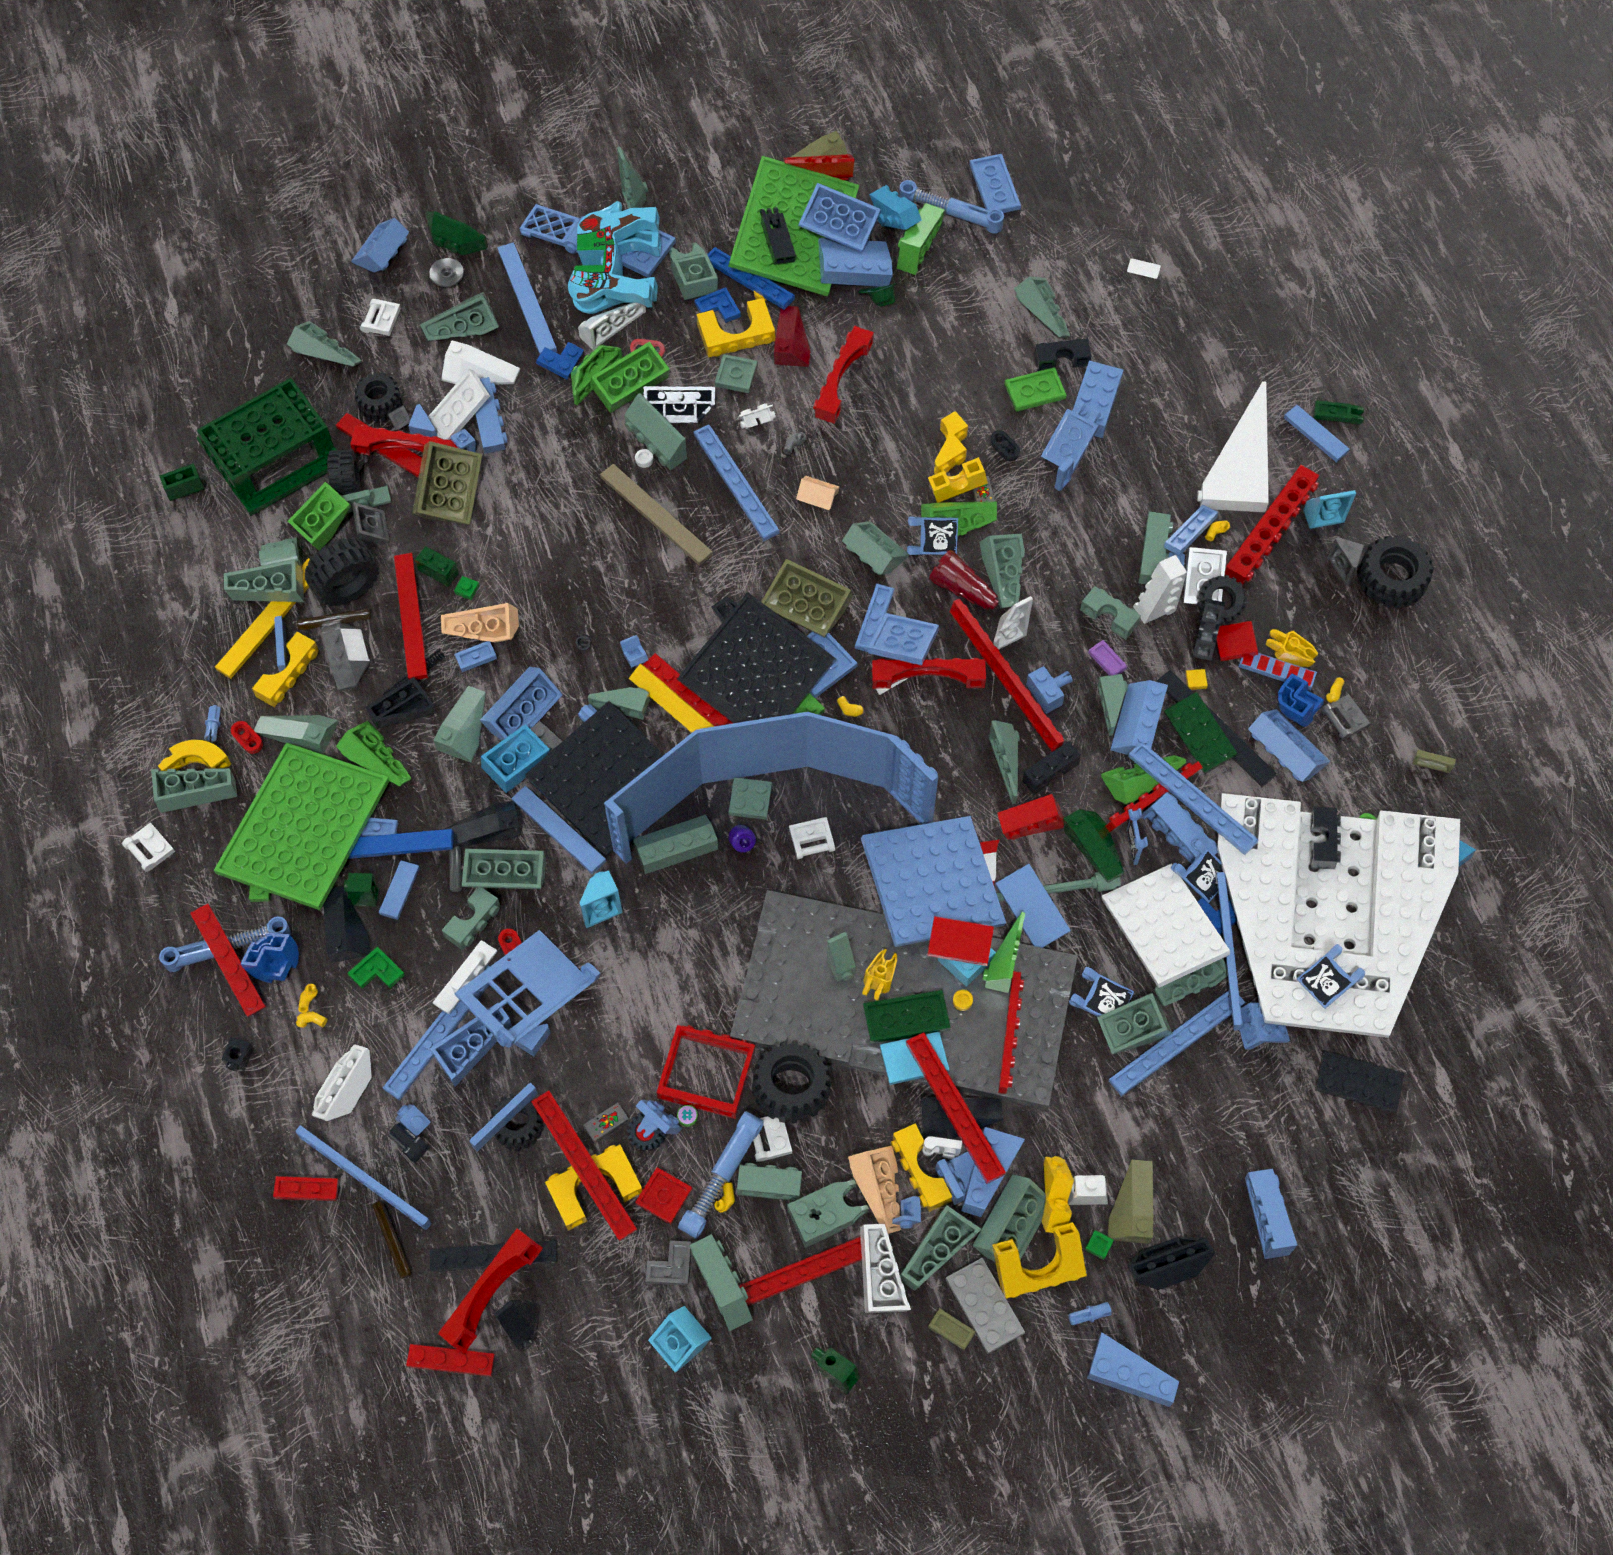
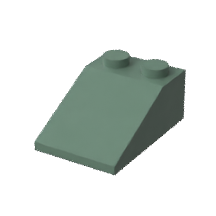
(1134, 1024)

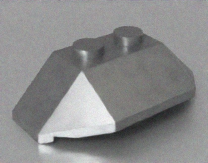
(346, 654)

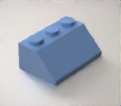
(381, 245)

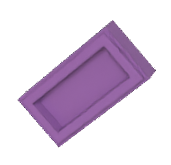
(1107, 659)

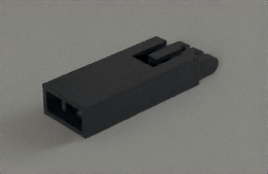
(778, 238)

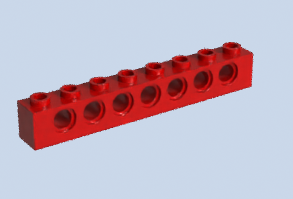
(1302, 478)

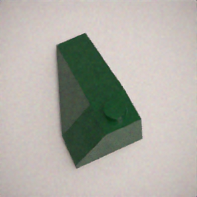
(1095, 842)

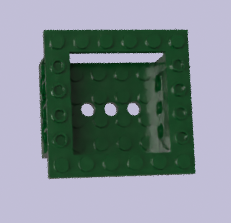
(239, 459)

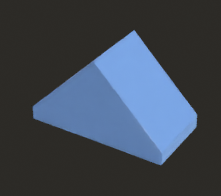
(421, 424)
(534, 1039)

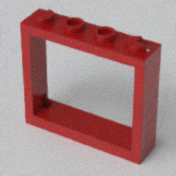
(699, 1102)

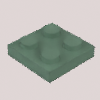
(736, 373)
(750, 798)

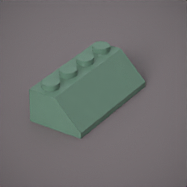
(655, 433)
(676, 844)
(503, 869)
(1013, 1217)

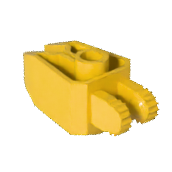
(1292, 648)
(879, 974)

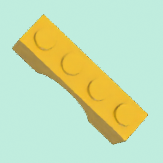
(273, 687)
(932, 1190)

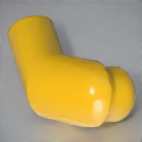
(1216, 528)
(1335, 690)
(849, 709)
(306, 997)
(304, 1018)
(727, 1200)

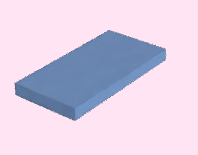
(995, 183)
(1026, 894)

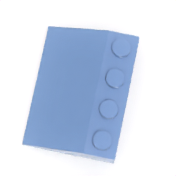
(839, 217)
(851, 267)

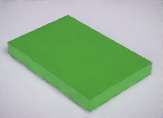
(1035, 389)

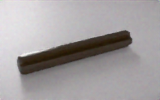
(344, 617)
(391, 1239)

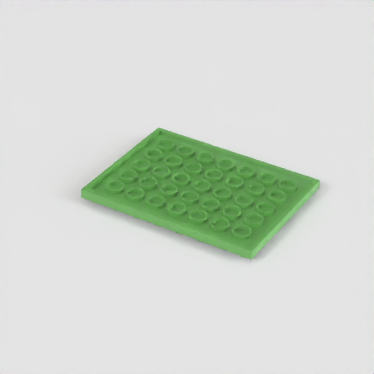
(790, 191)
(302, 826)

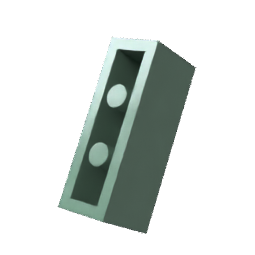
(769, 1182)

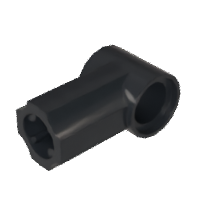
(411, 1145)

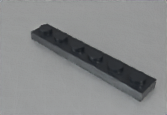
(481, 1256)

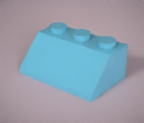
(600, 899)

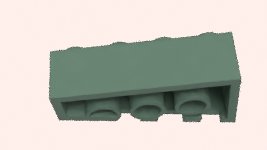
(266, 583)
(191, 788)
(941, 1242)
(721, 1281)

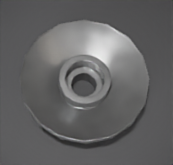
(442, 268)

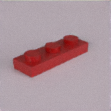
(306, 1188)

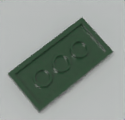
(1200, 732)
(906, 1016)

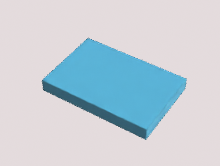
(900, 1063)

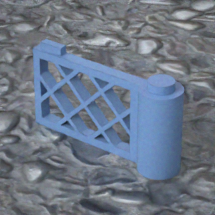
(570, 238)

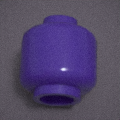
(742, 838)

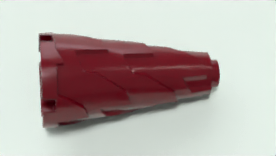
(962, 581)

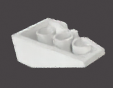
(605, 325)
(463, 357)
(1013, 623)

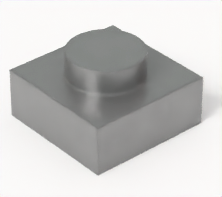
(399, 417)

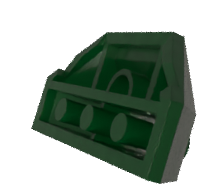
(454, 234)

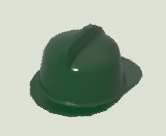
(881, 294)

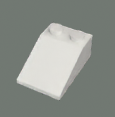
(1200, 568)

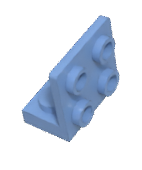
(1256, 1031)
(956, 1175)

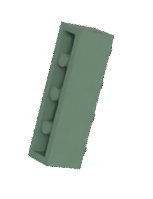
(1156, 534)

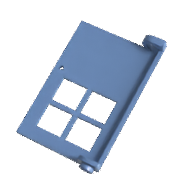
(540, 970)

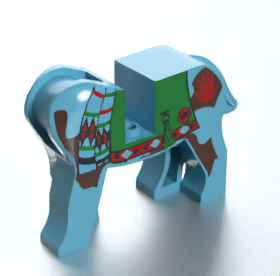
(600, 245)

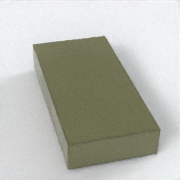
(1433, 761)
(951, 1329)

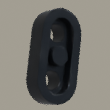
(1006, 446)

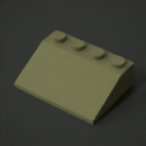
(447, 483)
(807, 598)

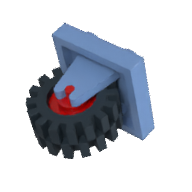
(651, 1125)

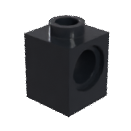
(237, 1046)

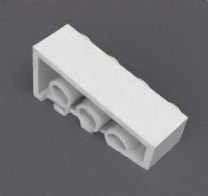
(1162, 590)
(880, 1272)

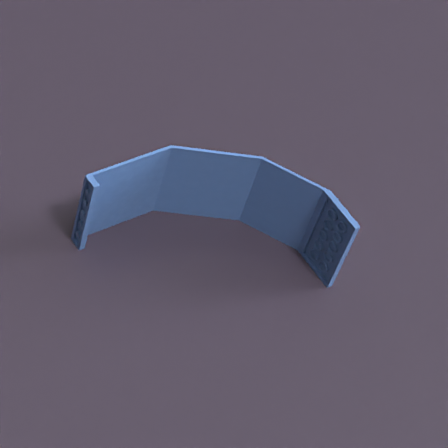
(770, 747)

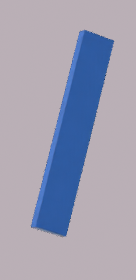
(756, 283)
(403, 843)

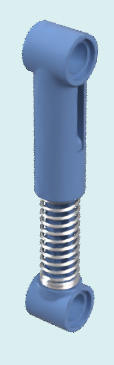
(990, 219)
(200, 951)
(746, 1130)

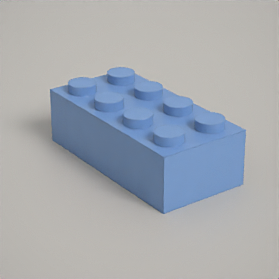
(1099, 392)

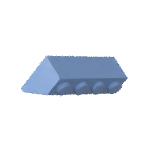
(522, 704)
(1139, 716)
(1288, 745)

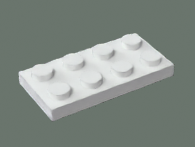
(459, 405)

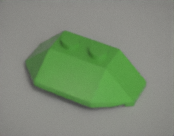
(592, 364)

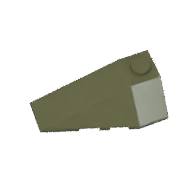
(826, 145)
(1133, 1209)

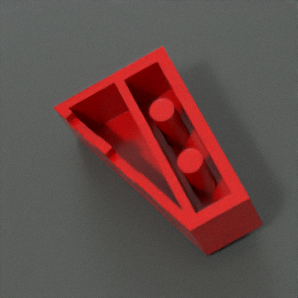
(1031, 818)

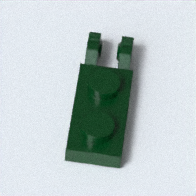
(1338, 412)

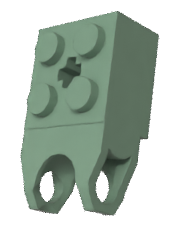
(693, 272)
(832, 1212)

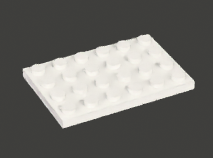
(1165, 925)

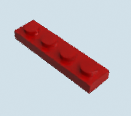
(450, 1360)

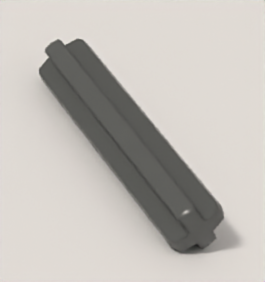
(455, 869)

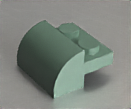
(280, 552)

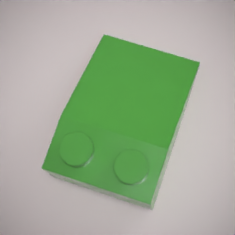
(320, 516)

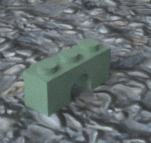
(1100, 602)
(463, 931)

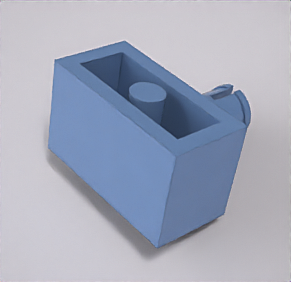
(1047, 689)

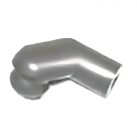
(792, 441)

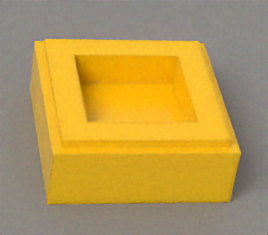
(1196, 679)

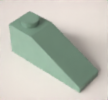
(1112, 693)
(628, 701)
(840, 957)

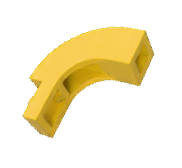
(195, 752)

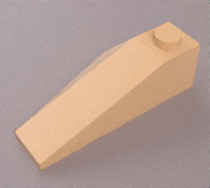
(486, 624)
(875, 1176)

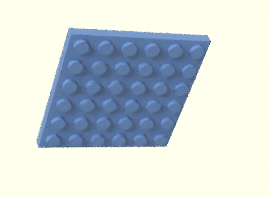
(930, 874)

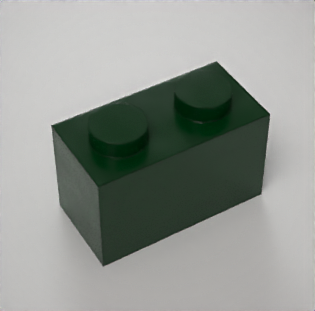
(181, 482)
(436, 566)
(362, 889)

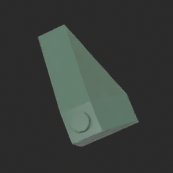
(1038, 298)
(467, 318)
(313, 341)
(1003, 563)
(461, 729)
(305, 731)
(1005, 747)
(1192, 983)

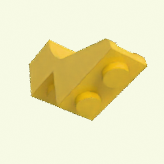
(953, 451)
(1057, 1190)

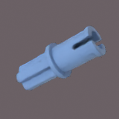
(212, 723)
(1090, 1313)

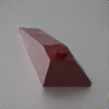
(791, 340)

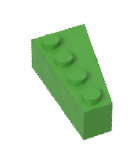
(919, 238)

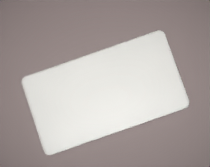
(1143, 268)

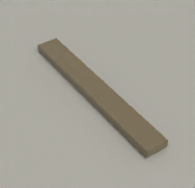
(656, 514)

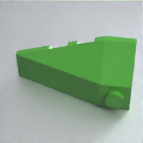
(365, 747)
(1134, 782)
(1002, 965)

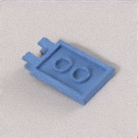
(1072, 436)

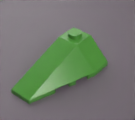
(969, 514)

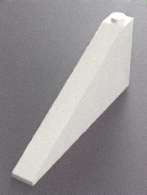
(1241, 470)

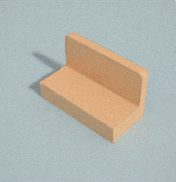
(817, 492)

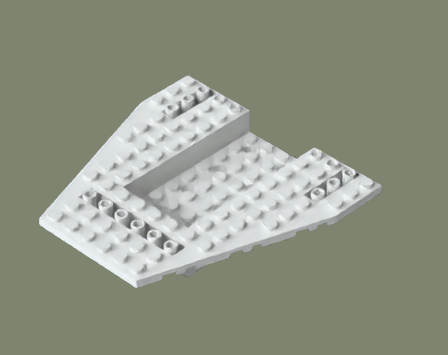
(1392, 899)

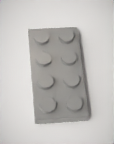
(985, 1305)

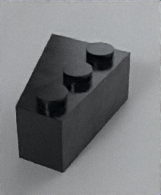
(400, 705)

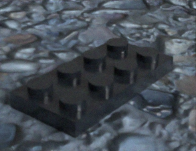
(1359, 1081)

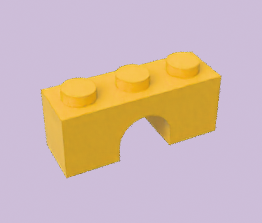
(969, 478)

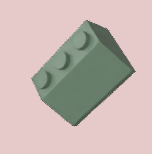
(874, 547)

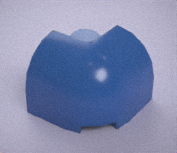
(1297, 701)
(271, 957)

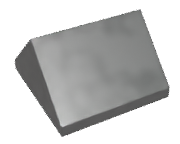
(370, 524)
(1345, 558)

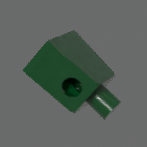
(836, 1368)

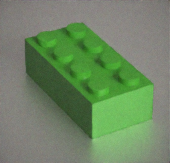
(628, 376)

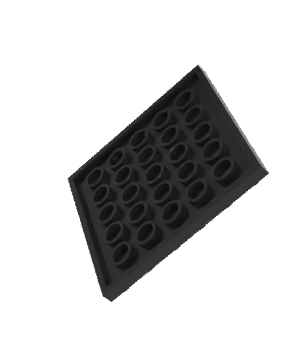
(755, 665)
(591, 769)

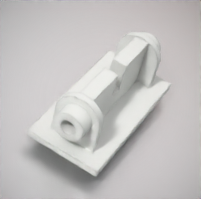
(749, 417)

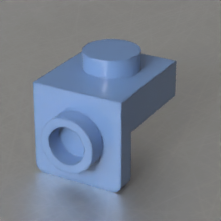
(464, 440)
(633, 651)
(412, 1119)
(909, 1213)

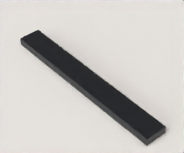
(1246, 757)

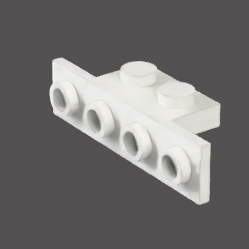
(470, 969)

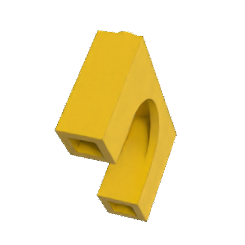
(720, 342)
(610, 1163)
(1066, 1265)

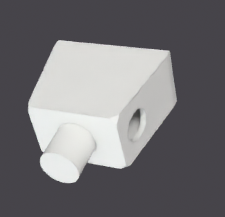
(1088, 1190)

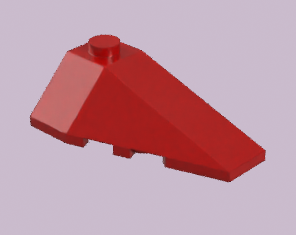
(832, 165)

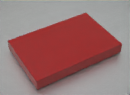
(960, 941)

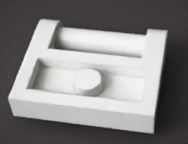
(385, 319)
(809, 832)
(153, 842)
(777, 1140)
(947, 1147)

